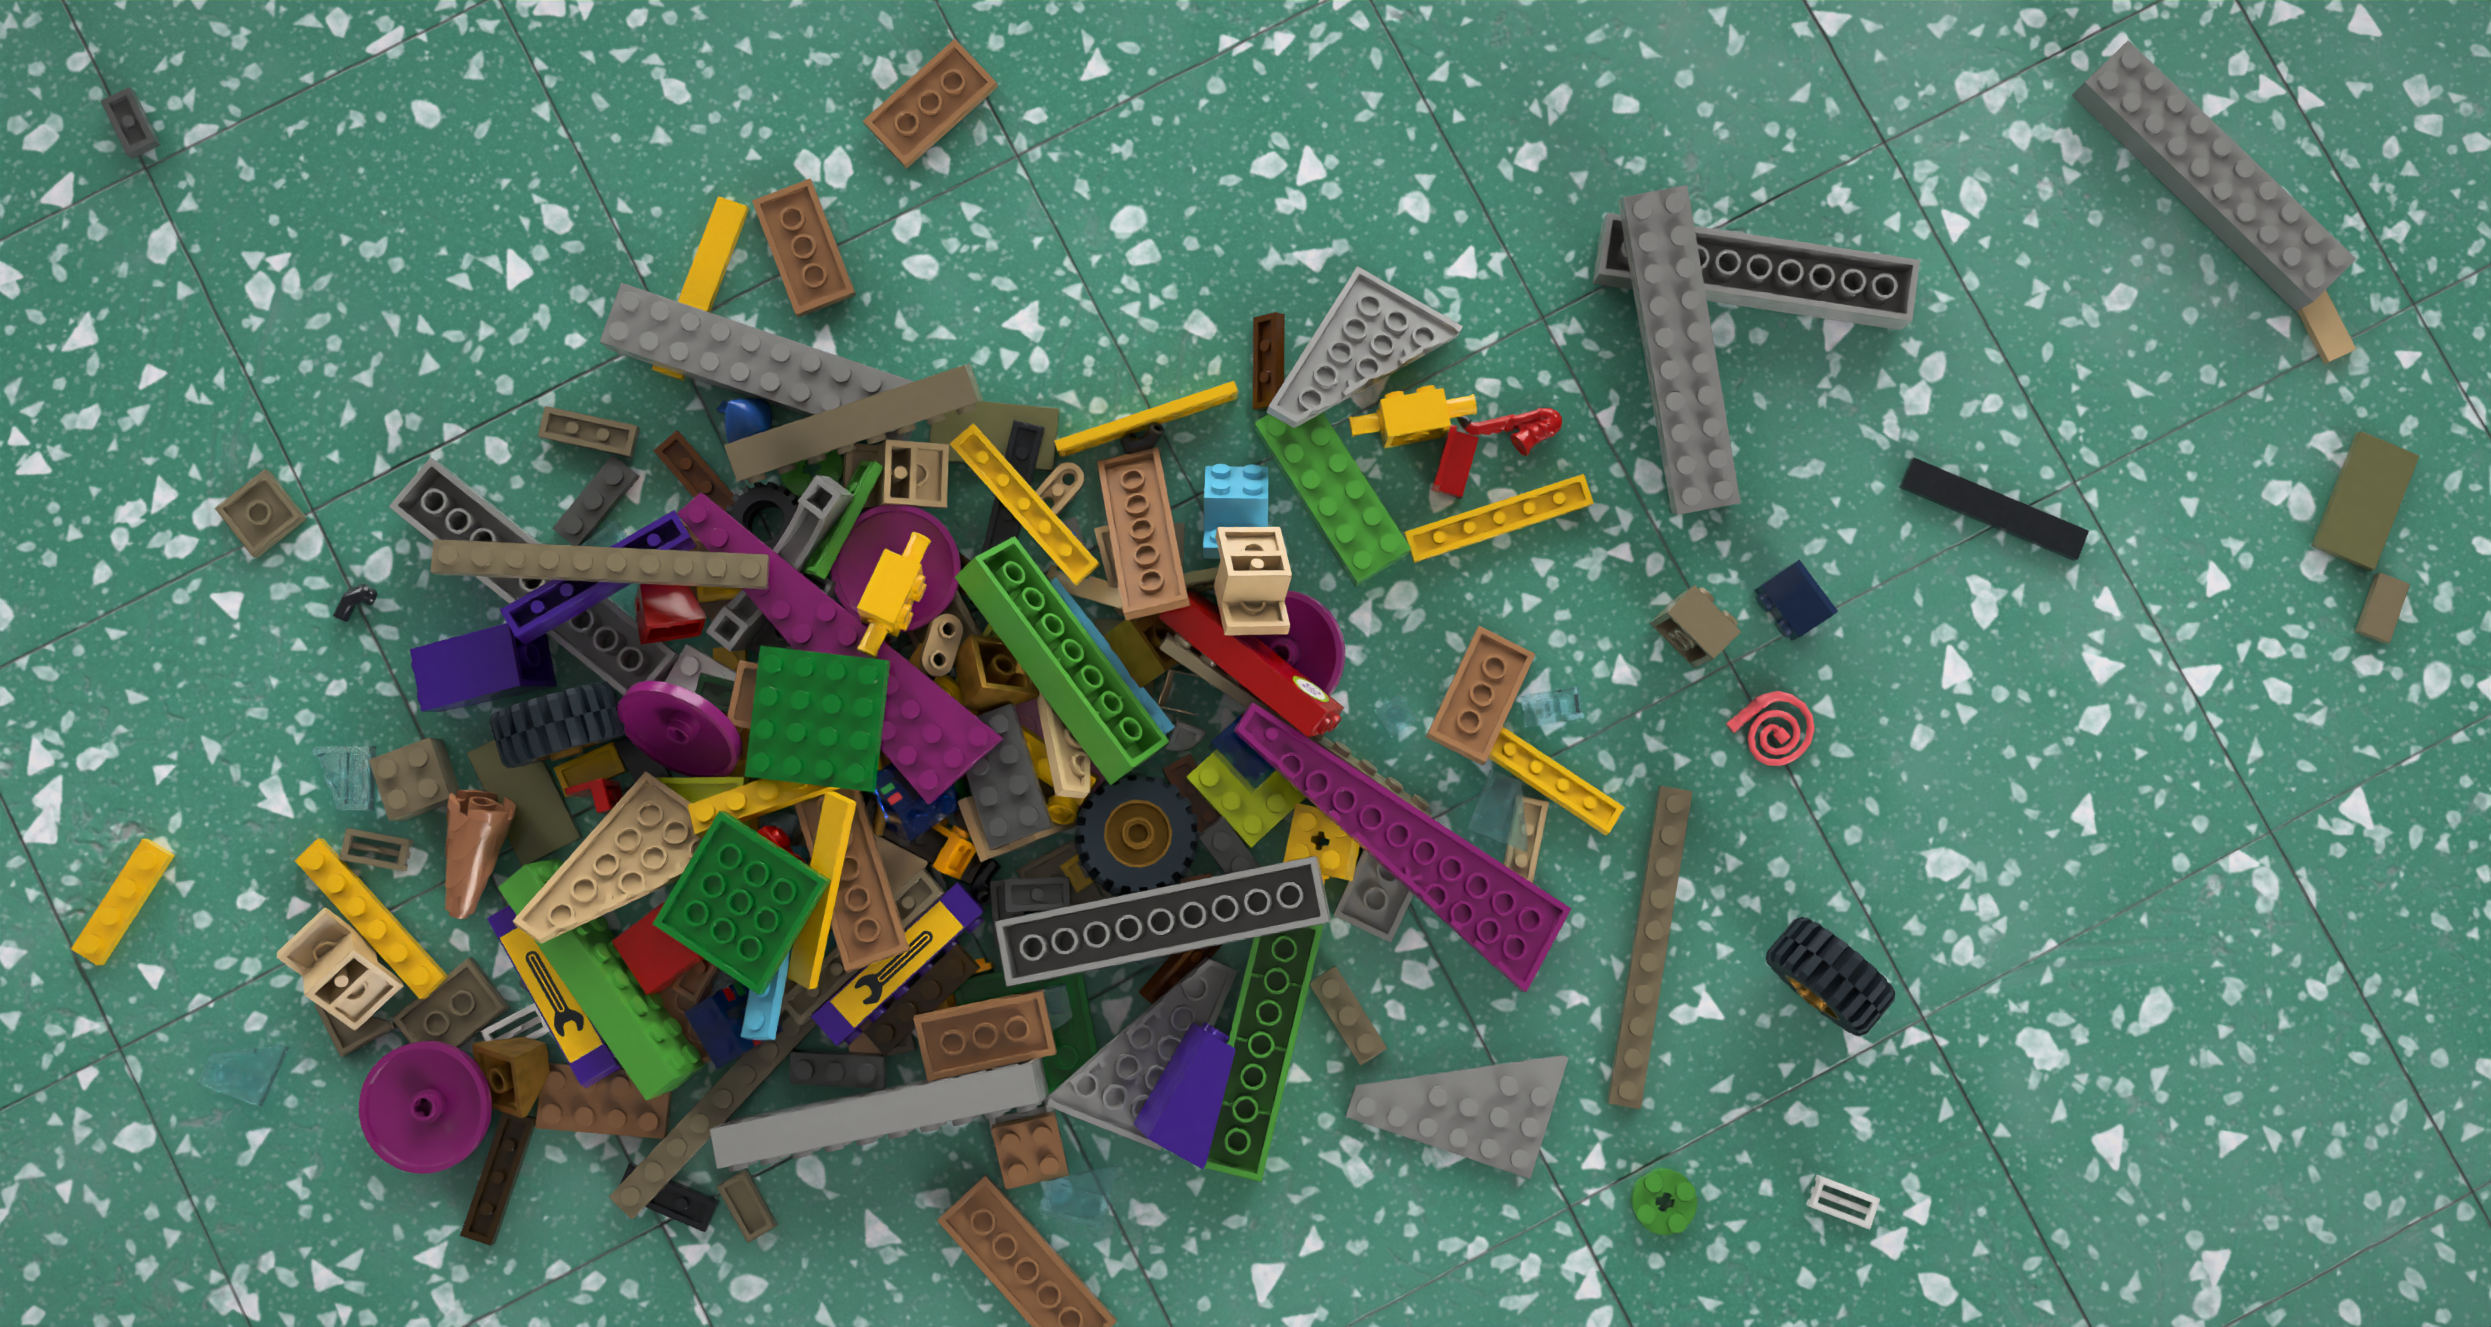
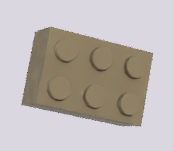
(1696, 626)

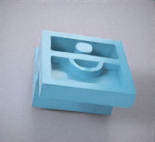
(1233, 499)

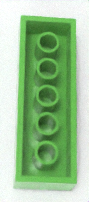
(1334, 495)

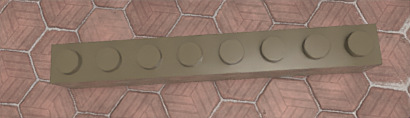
(854, 422)

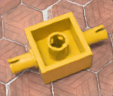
(1413, 416)
(891, 594)
(1307, 829)

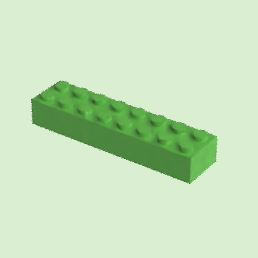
(1061, 659)
(629, 1021)
(1264, 1043)

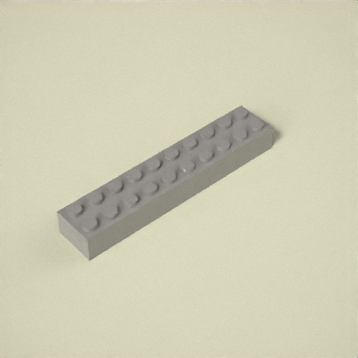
(2214, 177)
(1784, 276)
(1679, 350)
(738, 356)
(600, 637)
(1163, 921)
(878, 1112)

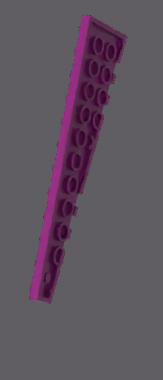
(924, 727)
(1469, 890)

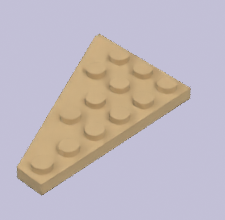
(627, 856)

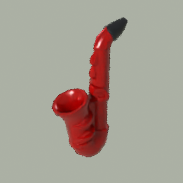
(1532, 427)

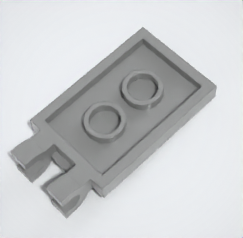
(1374, 899)

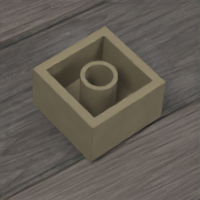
(414, 779)

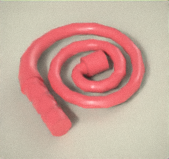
(1780, 734)

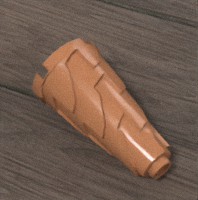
(472, 846)

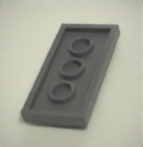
(1007, 784)

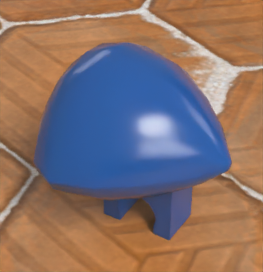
(745, 417)

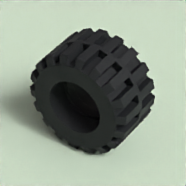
(762, 497)

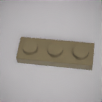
(588, 432)
(1347, 1015)

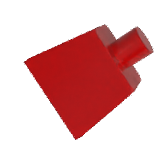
(667, 613)

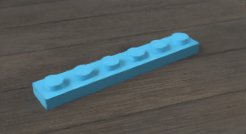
(1141, 694)
(764, 1009)

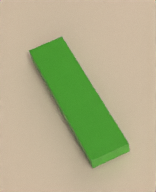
(860, 486)

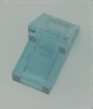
(1552, 707)

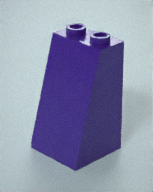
(480, 669)
(1189, 1095)

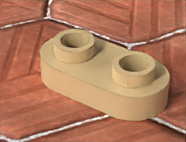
(1058, 491)
(939, 643)

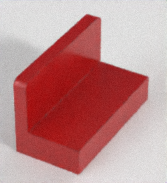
(1455, 463)
(605, 793)

